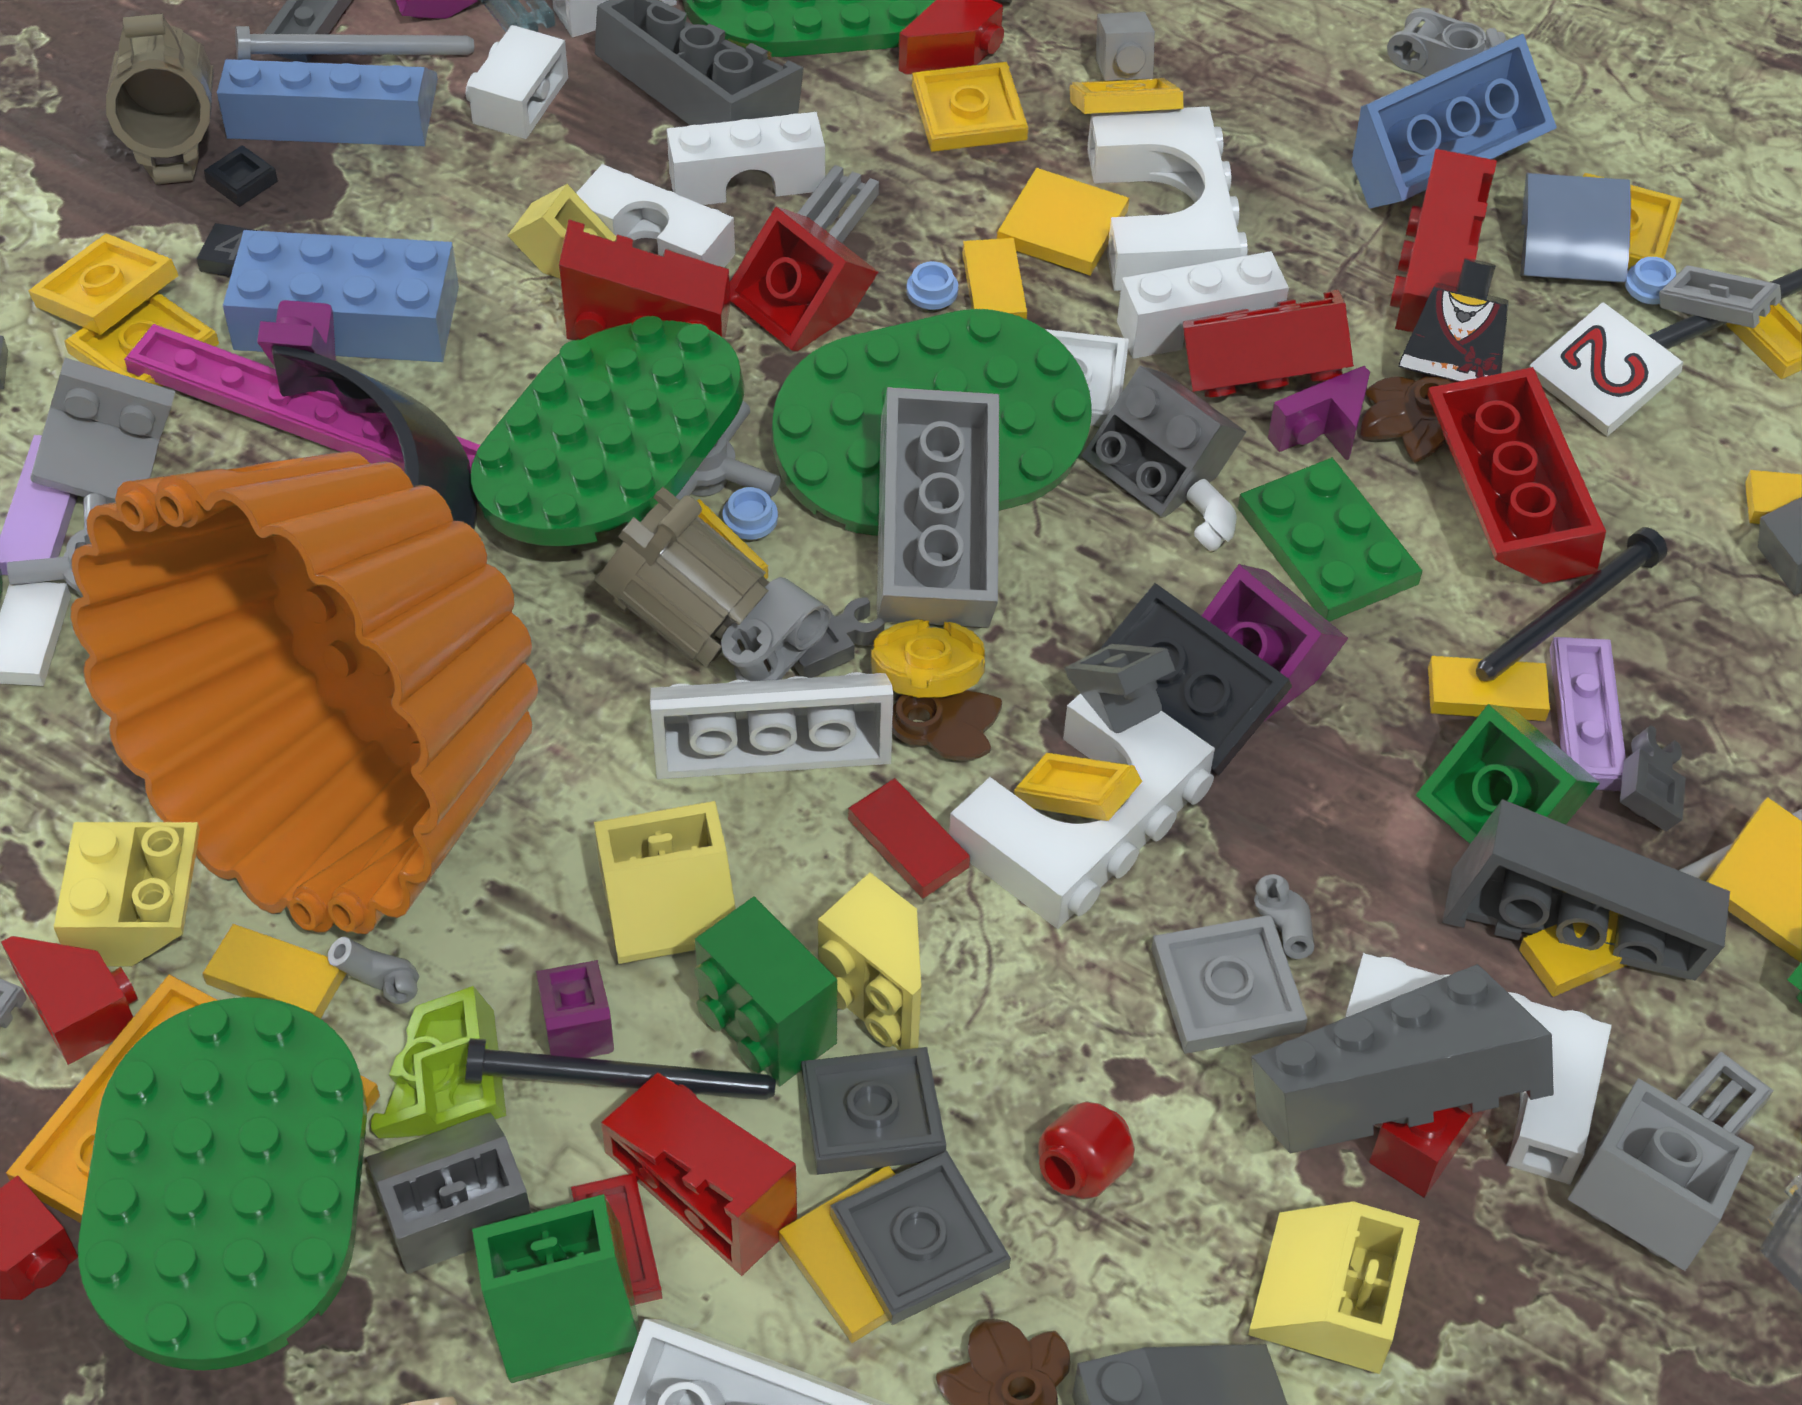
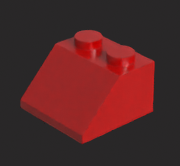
(799, 280)

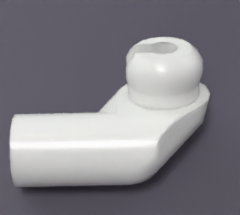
(1217, 512)

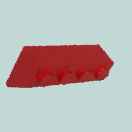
(1520, 475)

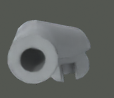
(1289, 914)
(379, 970)

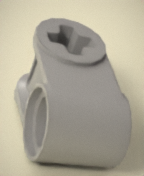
(1437, 43)
(776, 630)

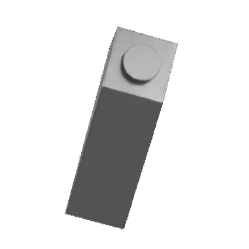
(1181, 1377)

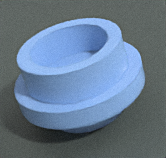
(1649, 278)
(932, 286)
(750, 513)

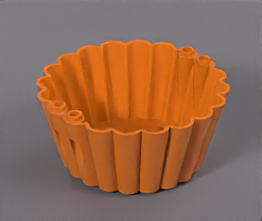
(305, 674)

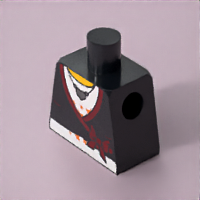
(1460, 328)

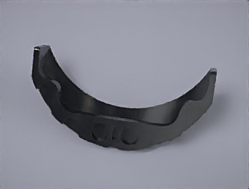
(428, 445)

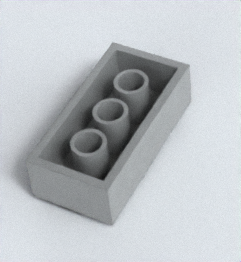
(938, 507)

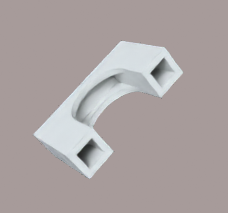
(1175, 150)
(1063, 865)
(1549, 1129)

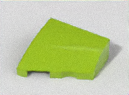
(432, 1069)

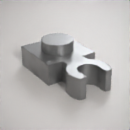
(838, 642)
(1650, 783)

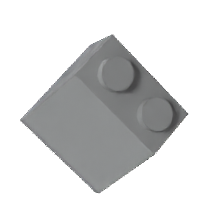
(1662, 1174)

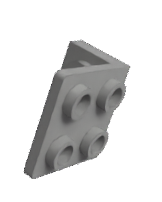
(100, 431)

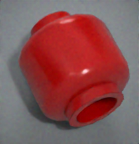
(1085, 1150)

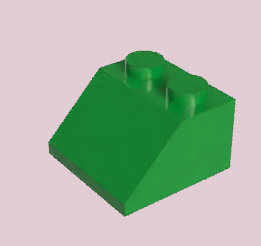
(1507, 761)

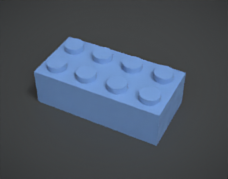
(383, 292)

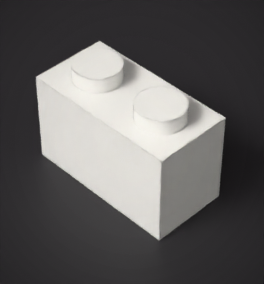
(517, 81)

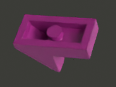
(300, 326)
(1324, 409)
(576, 1010)

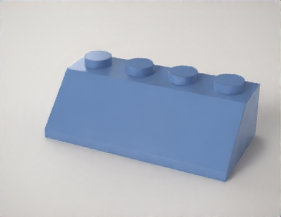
(326, 102)
(1467, 108)

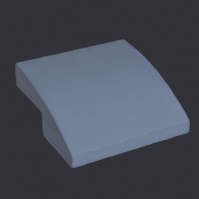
(1576, 227)

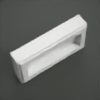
(30, 630)

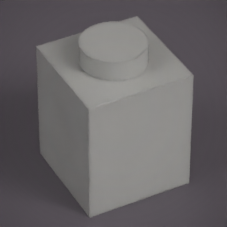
(1125, 46)

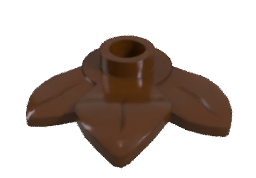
(1404, 412)
(951, 724)
(1007, 1367)

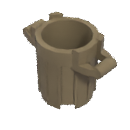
(160, 96)
(682, 577)

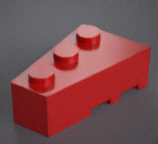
(1443, 229)
(617, 284)
(1269, 345)
(704, 1170)

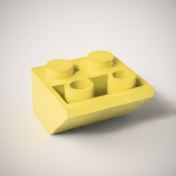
(663, 879)
(126, 887)
(874, 953)
(1336, 1282)

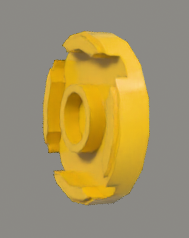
(929, 659)

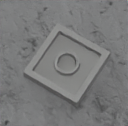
(1228, 984)

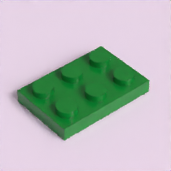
(1329, 539)

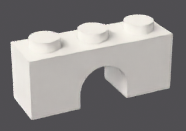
(711, 154)
(647, 211)
(1159, 301)

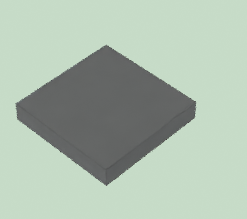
(872, 1110)
(919, 1237)

